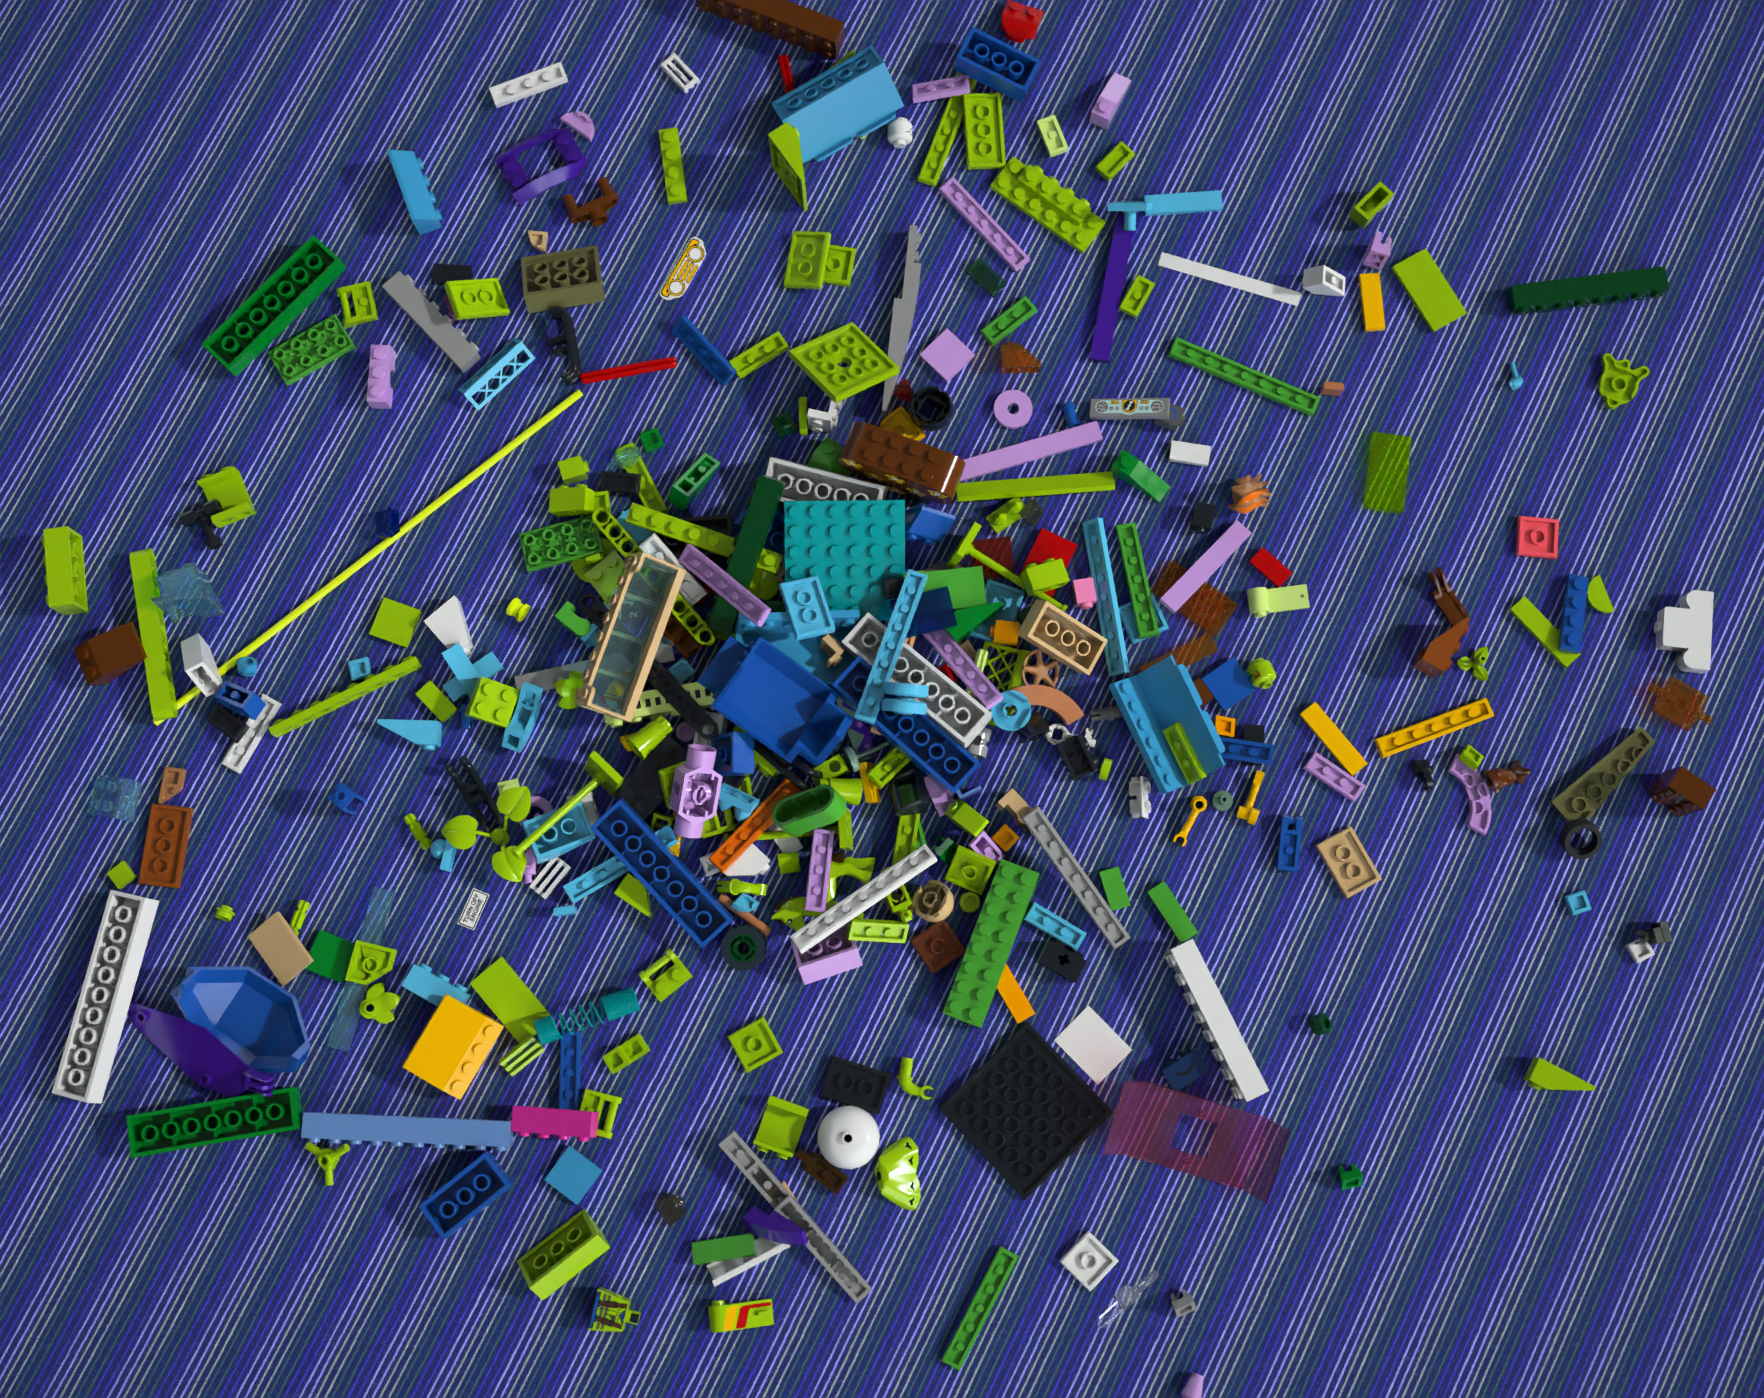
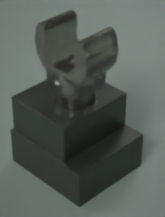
(1658, 934)

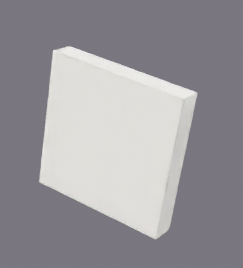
(1089, 1260)

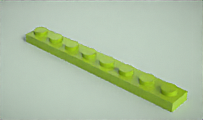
(695, 535)
(339, 699)

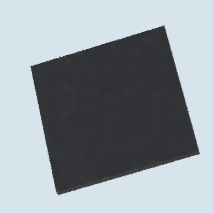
(1026, 1110)

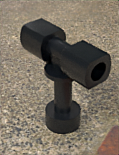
(203, 518)

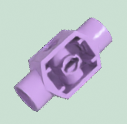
(695, 791)

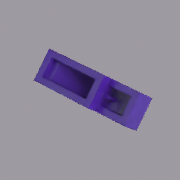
(774, 1227)

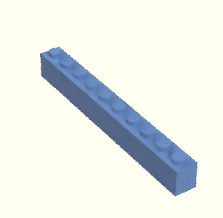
(407, 1129)

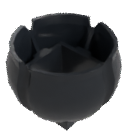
(936, 398)

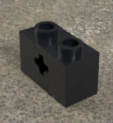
(1068, 971)

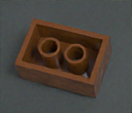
(1681, 791)

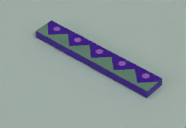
(857, 733)

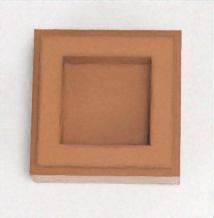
(1332, 388)

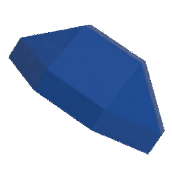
(246, 1014)

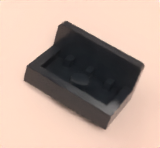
(1077, 756)

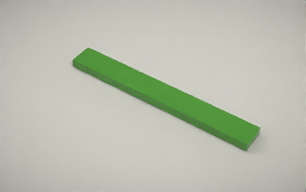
(1244, 376)

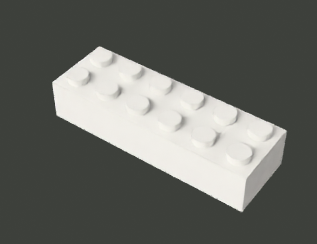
(812, 483)

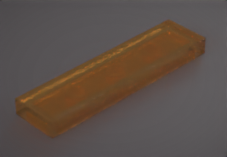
(1188, 653)

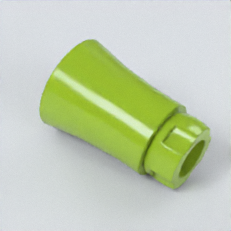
(649, 737)
(849, 788)

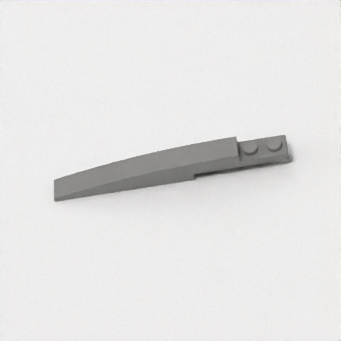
(903, 315)
(818, 1241)

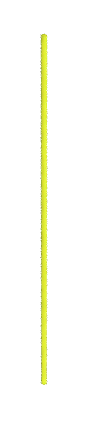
(385, 543)

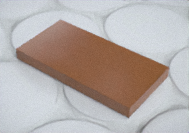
(165, 846)

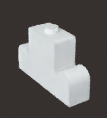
(1688, 631)

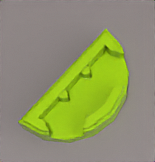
(1598, 597)

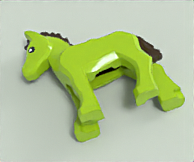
(792, 909)

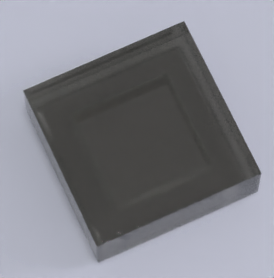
(1031, 512)

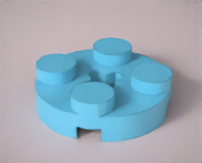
(1016, 721)

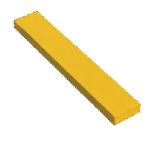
(1433, 728)

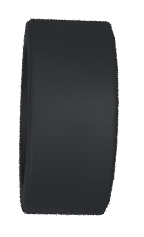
(1589, 850)

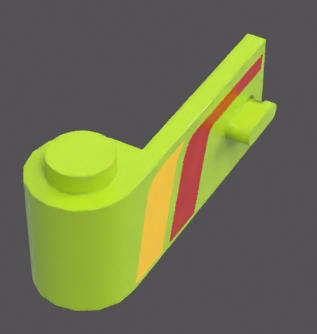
(741, 1315)

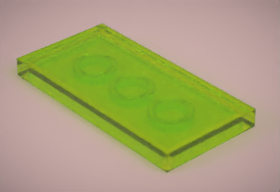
(1387, 472)

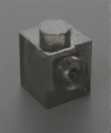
(671, 1207)

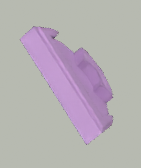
(580, 123)

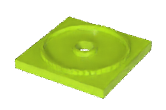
(844, 345)

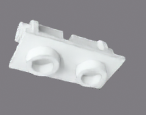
(1141, 790)

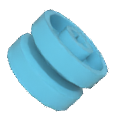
(905, 698)

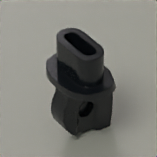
(1423, 771)

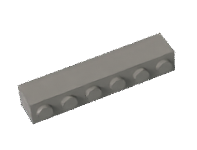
(431, 321)

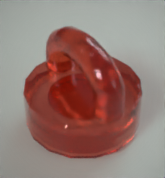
(903, 390)

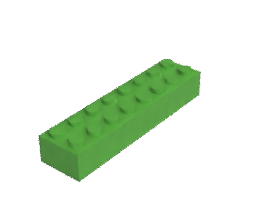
(991, 943)

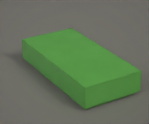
(1114, 888)

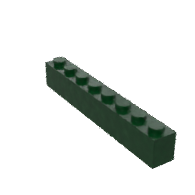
(1587, 290)
(747, 547)

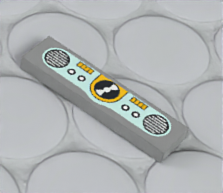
(1130, 408)

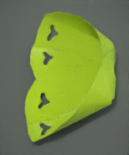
(899, 1174)

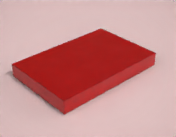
(1050, 546)

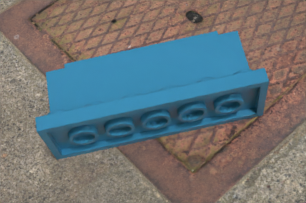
(840, 104)
(807, 651)
(1157, 701)

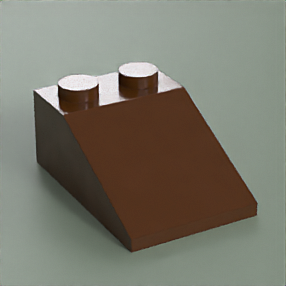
(110, 654)

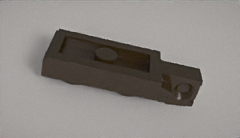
(822, 1170)

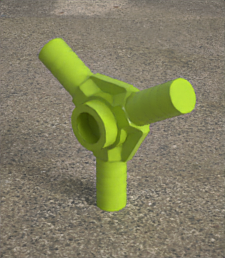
(327, 1159)

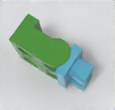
(578, 626)

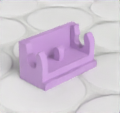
(1376, 252)

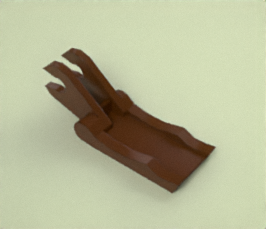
(1445, 598)

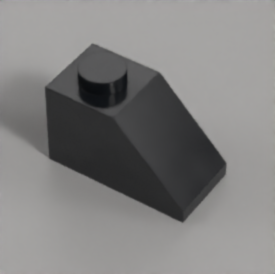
(1034, 729)

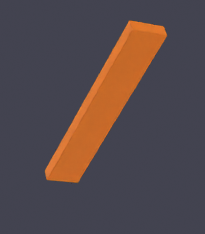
(751, 828)

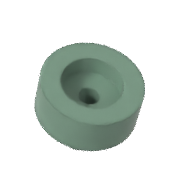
(1221, 805)

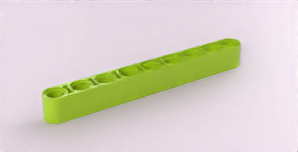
(620, 542)
(153, 635)

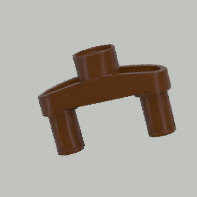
(594, 210)

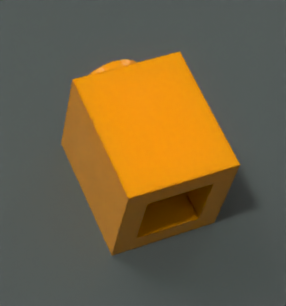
(1005, 632)

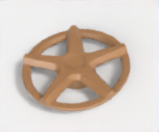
(1040, 670)

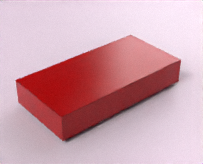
(1270, 567)

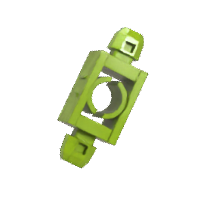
(906, 915)

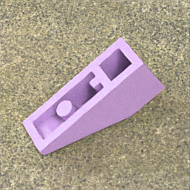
(1109, 100)

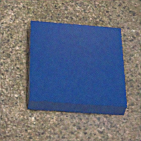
(1228, 684)

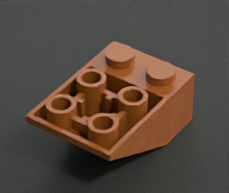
(1436, 655)

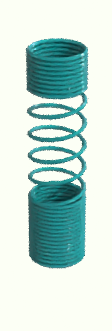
(615, 1005)

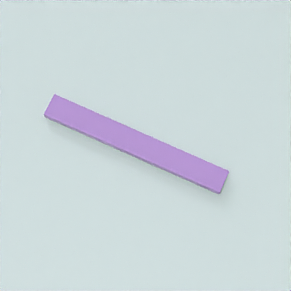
(1031, 450)

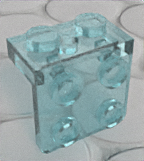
(115, 797)

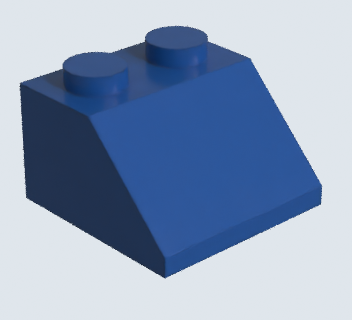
(927, 525)
(734, 754)

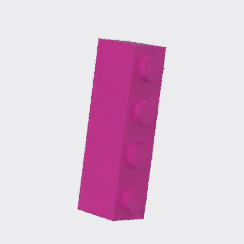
(554, 1122)

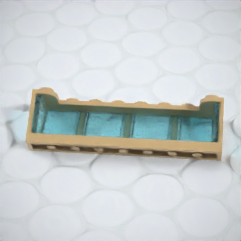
(630, 636)

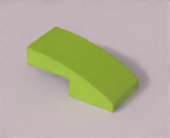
(626, 1053)

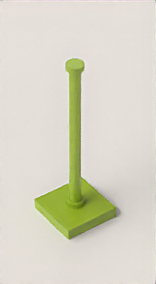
(965, 548)
(601, 773)
(843, 830)

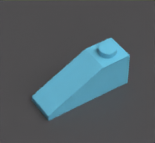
(420, 732)

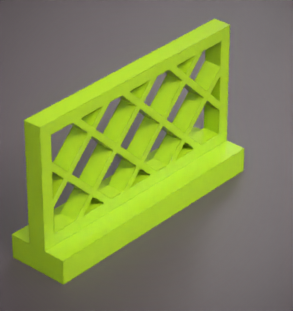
(1016, 677)

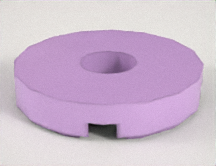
(1016, 398)

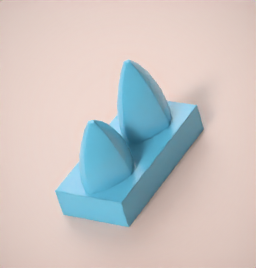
(742, 801)

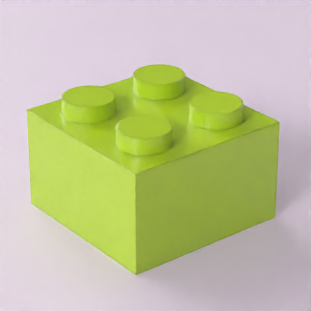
(492, 702)

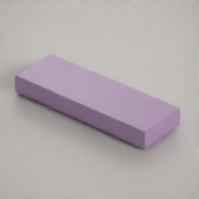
(940, 89)
(1334, 777)

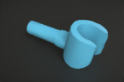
(1517, 381)

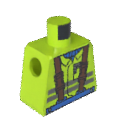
(611, 1312)

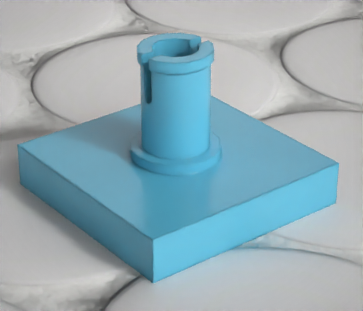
(1129, 210)

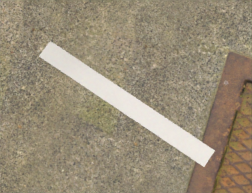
(1229, 279)

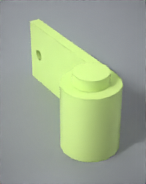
(1265, 601)

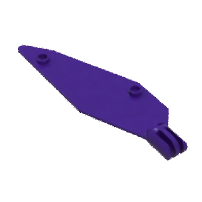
(199, 1053)

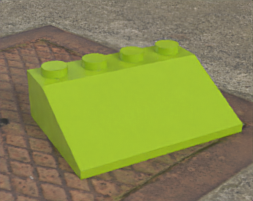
(787, 161)

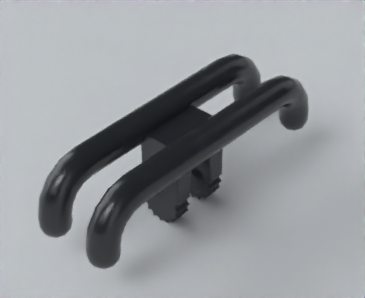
(570, 349)
(783, 765)
(475, 794)

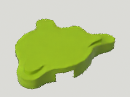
(1619, 382)

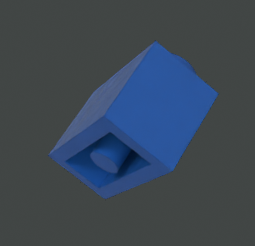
(240, 700)

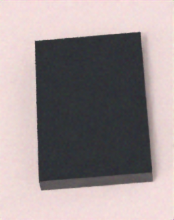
(855, 1084)

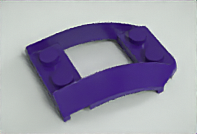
(517, 178)

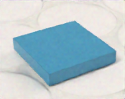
(573, 1175)

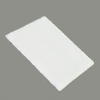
(1093, 1045)

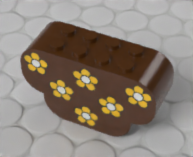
(902, 464)

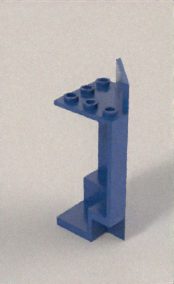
(775, 700)

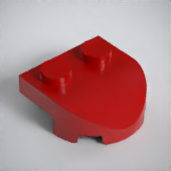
(1020, 21)

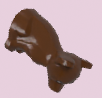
(1501, 777)

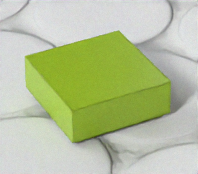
(1471, 757)
(789, 862)
(122, 875)

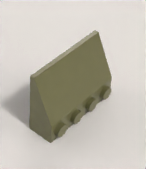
(562, 279)

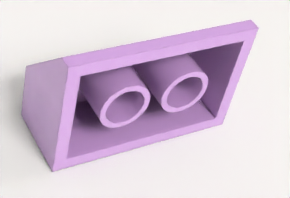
(828, 957)

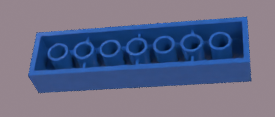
(912, 735)
(662, 872)

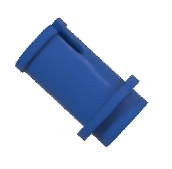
(1070, 414)
(467, 722)

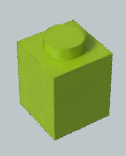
(573, 470)

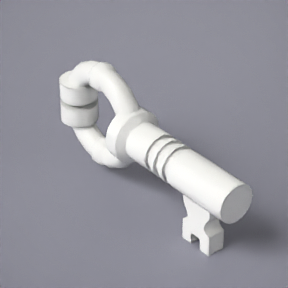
(1066, 734)

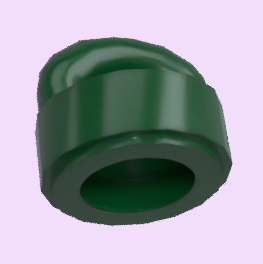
(1320, 1024)

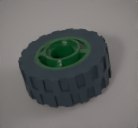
(731, 947)

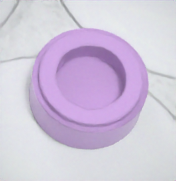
(685, 732)

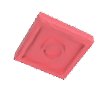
(1537, 537)

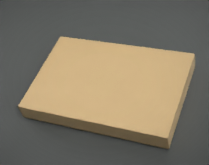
(1348, 862)
(280, 948)

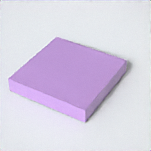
(947, 355)

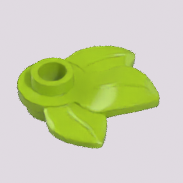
(568, 688)
(382, 1004)

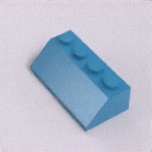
(415, 190)

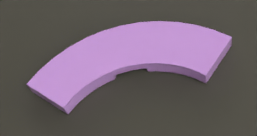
(1477, 794)

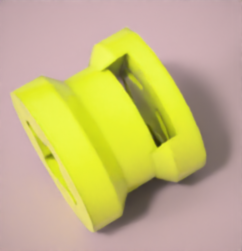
(518, 609)

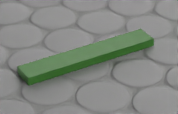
(1137, 580)
(979, 1308)

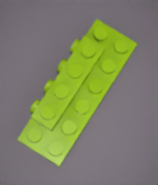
(1048, 203)

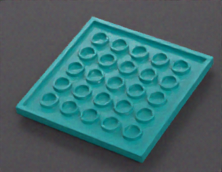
(848, 548)

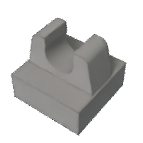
(1183, 1305)

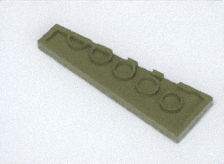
(1597, 783)

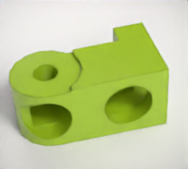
(832, 768)

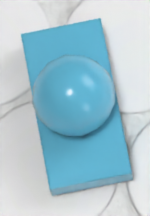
(443, 850)

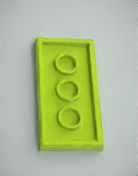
(983, 131)
(1429, 290)
(509, 999)

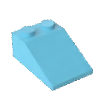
(563, 836)

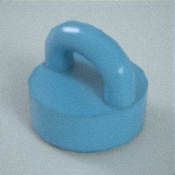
(247, 666)

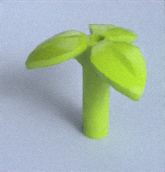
(1479, 657)

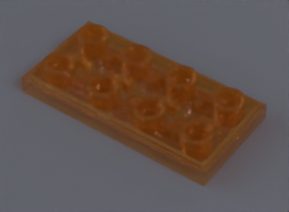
(1204, 608)

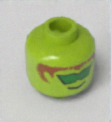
(1261, 673)

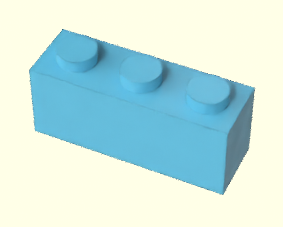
(433, 987)

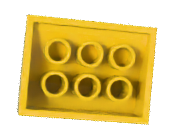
(453, 1046)

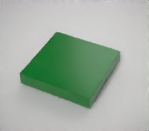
(331, 956)

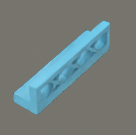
(493, 367)

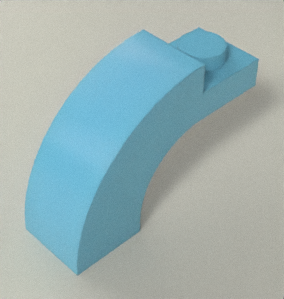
(524, 718)

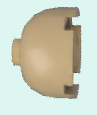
(933, 901)

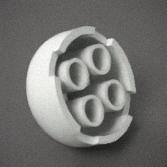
(850, 1121)

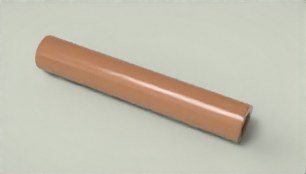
(745, 916)

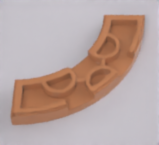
(1052, 699)

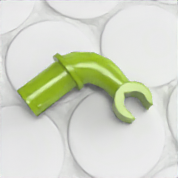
(735, 887)
(905, 1079)

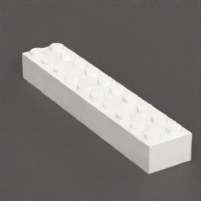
(105, 997)

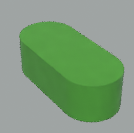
(809, 810)

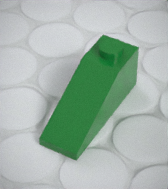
(1139, 476)
(693, 481)
(972, 618)

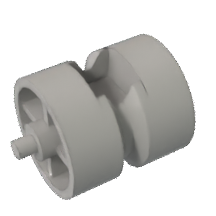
(978, 747)

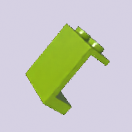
(231, 492)
(781, 1127)

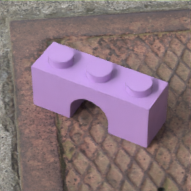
(380, 367)

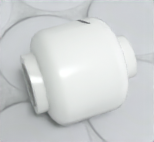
(900, 132)

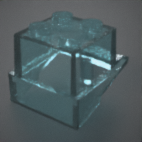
(187, 593)

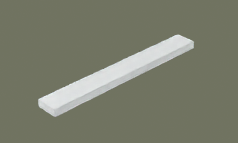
(863, 898)

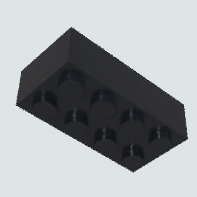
(717, 523)
(643, 787)

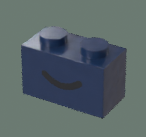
(1184, 1069)

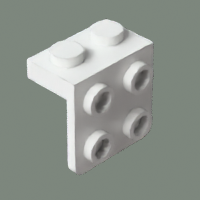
(823, 421)

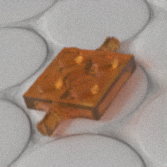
(1680, 704)

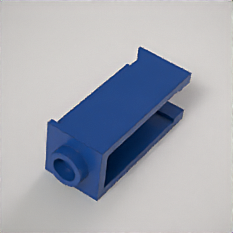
(343, 795)

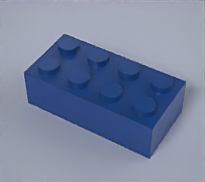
(996, 64)
(466, 1195)

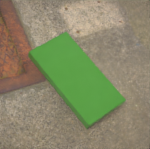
(311, 350)
(560, 543)
(964, 585)

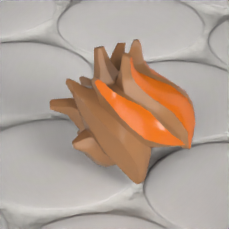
(1249, 494)

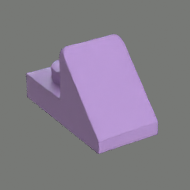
(985, 846)

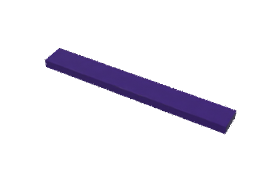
(1111, 291)

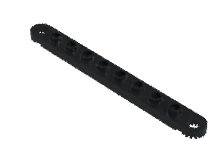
(660, 679)

